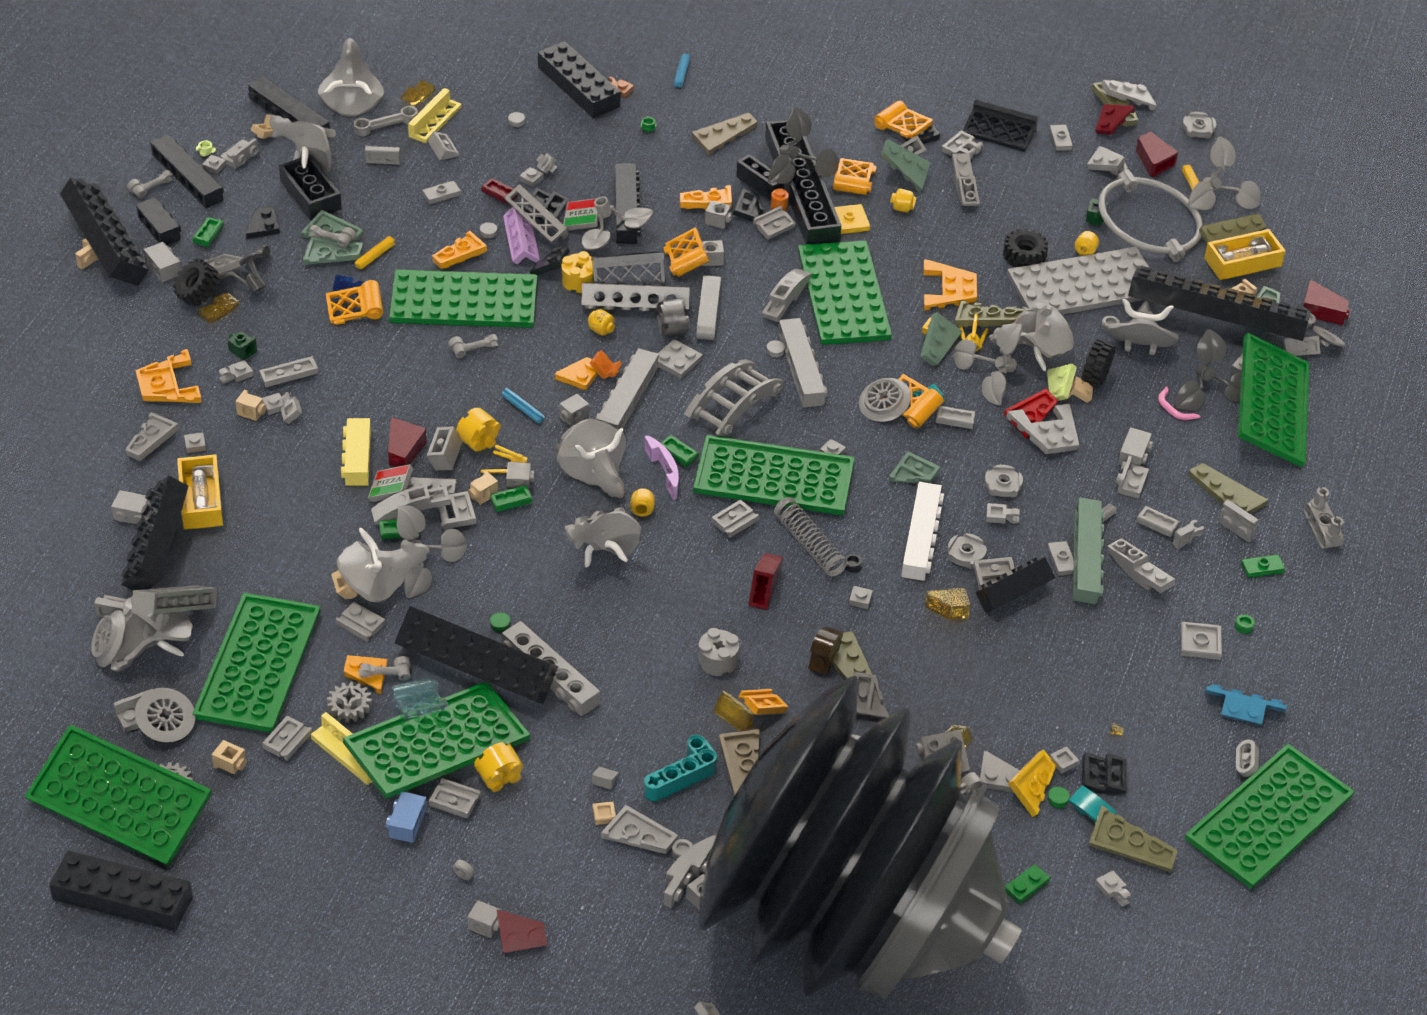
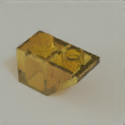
(949, 603)

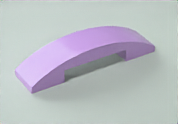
(657, 451)

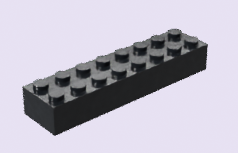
(104, 231)
(476, 655)

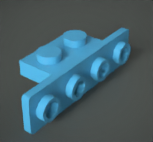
(1244, 707)

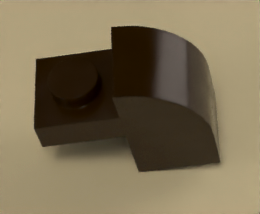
(824, 646)

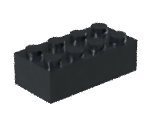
(310, 187)

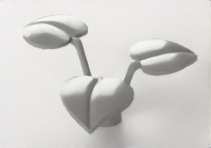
(1203, 198)
(633, 219)
(994, 386)
(454, 546)

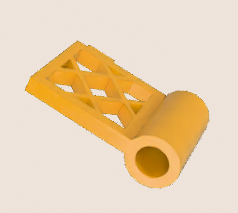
(896, 115)
(852, 182)
(690, 258)
(369, 299)
(921, 406)

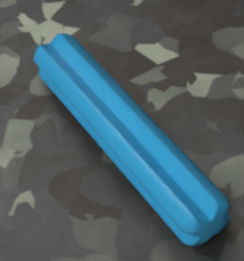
(681, 71)
(523, 405)

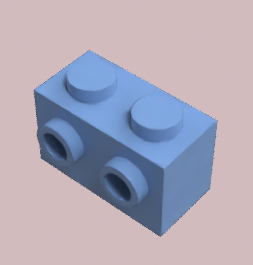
(406, 817)

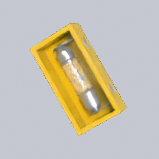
(1244, 254)
(203, 499)

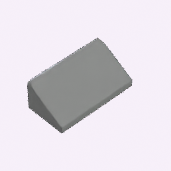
(442, 146)

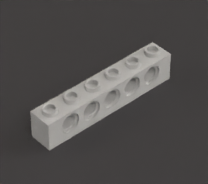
(644, 291)
(174, 599)
(568, 682)

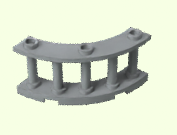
(724, 378)

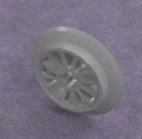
(871, 403)
(108, 638)
(163, 696)

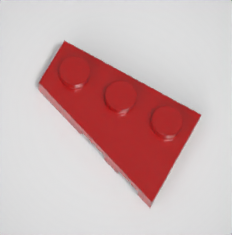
(1035, 408)

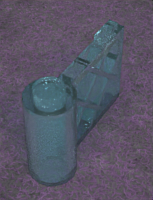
(423, 691)

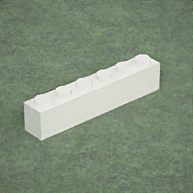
(921, 531)

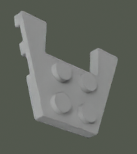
(1049, 435)

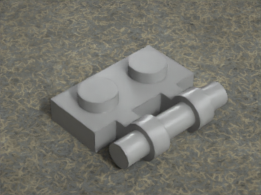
(960, 143)

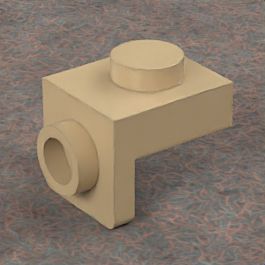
(263, 130)
(86, 255)
(1081, 390)

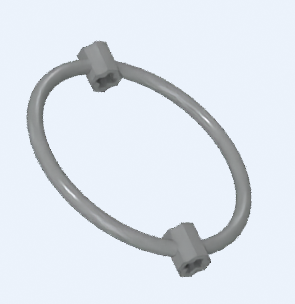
(1129, 183)

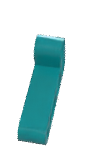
(697, 766)

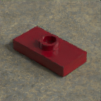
(497, 190)

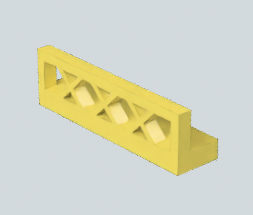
(429, 114)
(330, 738)

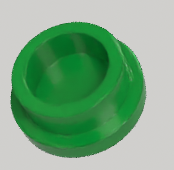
(648, 124)

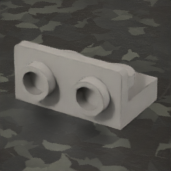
(240, 153)
(1131, 479)
(126, 712)

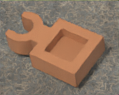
(624, 87)

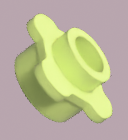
(205, 148)

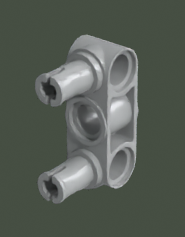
(1322, 521)

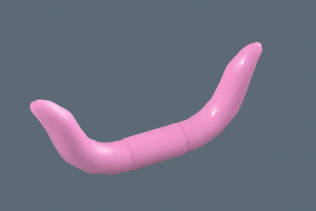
(1171, 410)

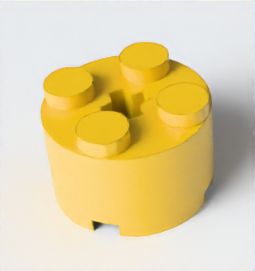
(577, 270)
(478, 429)
(499, 766)

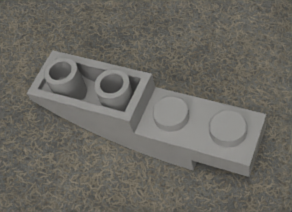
(964, 180)
(784, 292)
(417, 497)
(1136, 565)
(687, 866)

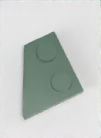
(914, 470)

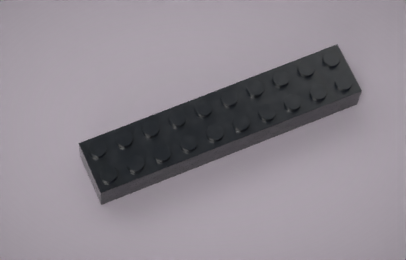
(806, 190)
(1219, 303)

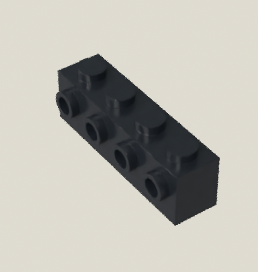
(1015, 585)

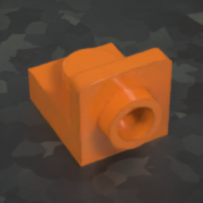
(604, 365)

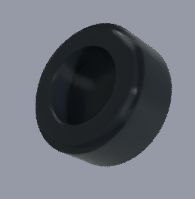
(854, 563)

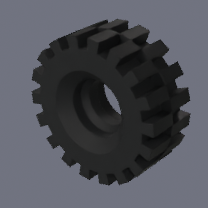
(1020, 241)
(196, 282)
(1098, 363)

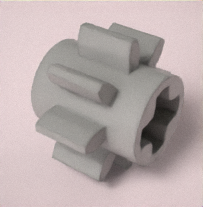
(546, 163)

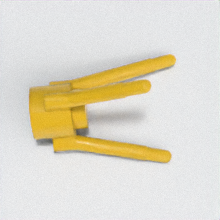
(973, 336)
(514, 457)

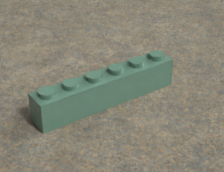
(1087, 551)

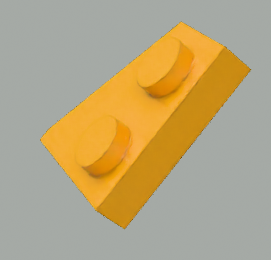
(578, 374)
(353, 665)

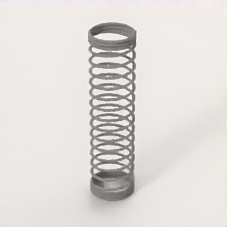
(779, 506)

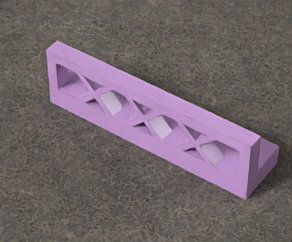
(520, 237)

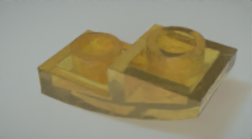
(419, 93)
(221, 307)

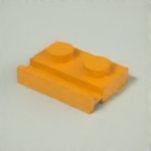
(763, 701)

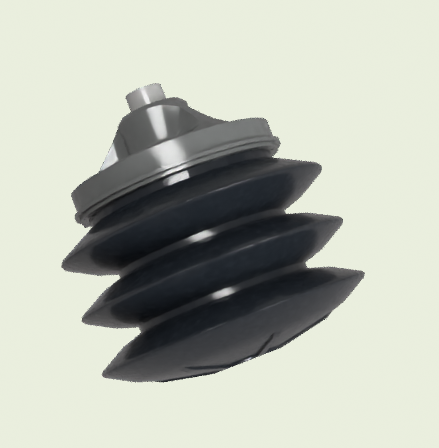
(860, 853)

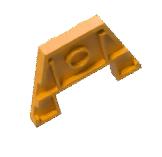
(956, 285)
(159, 382)

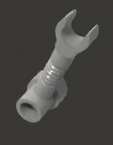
(140, 190)
(342, 238)
(459, 347)
(401, 668)

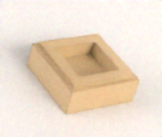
(603, 812)

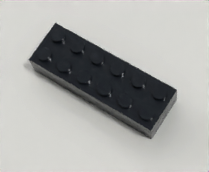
(579, 79)
(154, 534)
(121, 890)

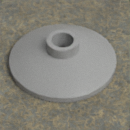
(1327, 337)

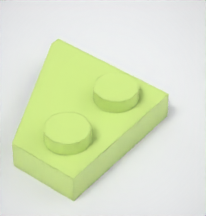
(1061, 380)

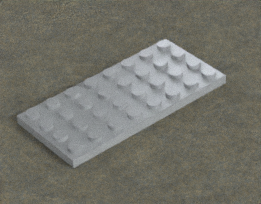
(1079, 281)

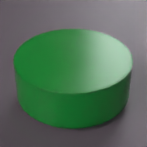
(500, 622)
(1244, 623)
(1058, 797)

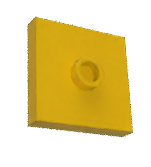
(852, 219)

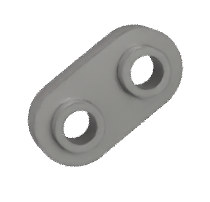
(1247, 758)

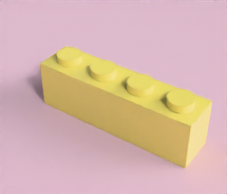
(357, 452)

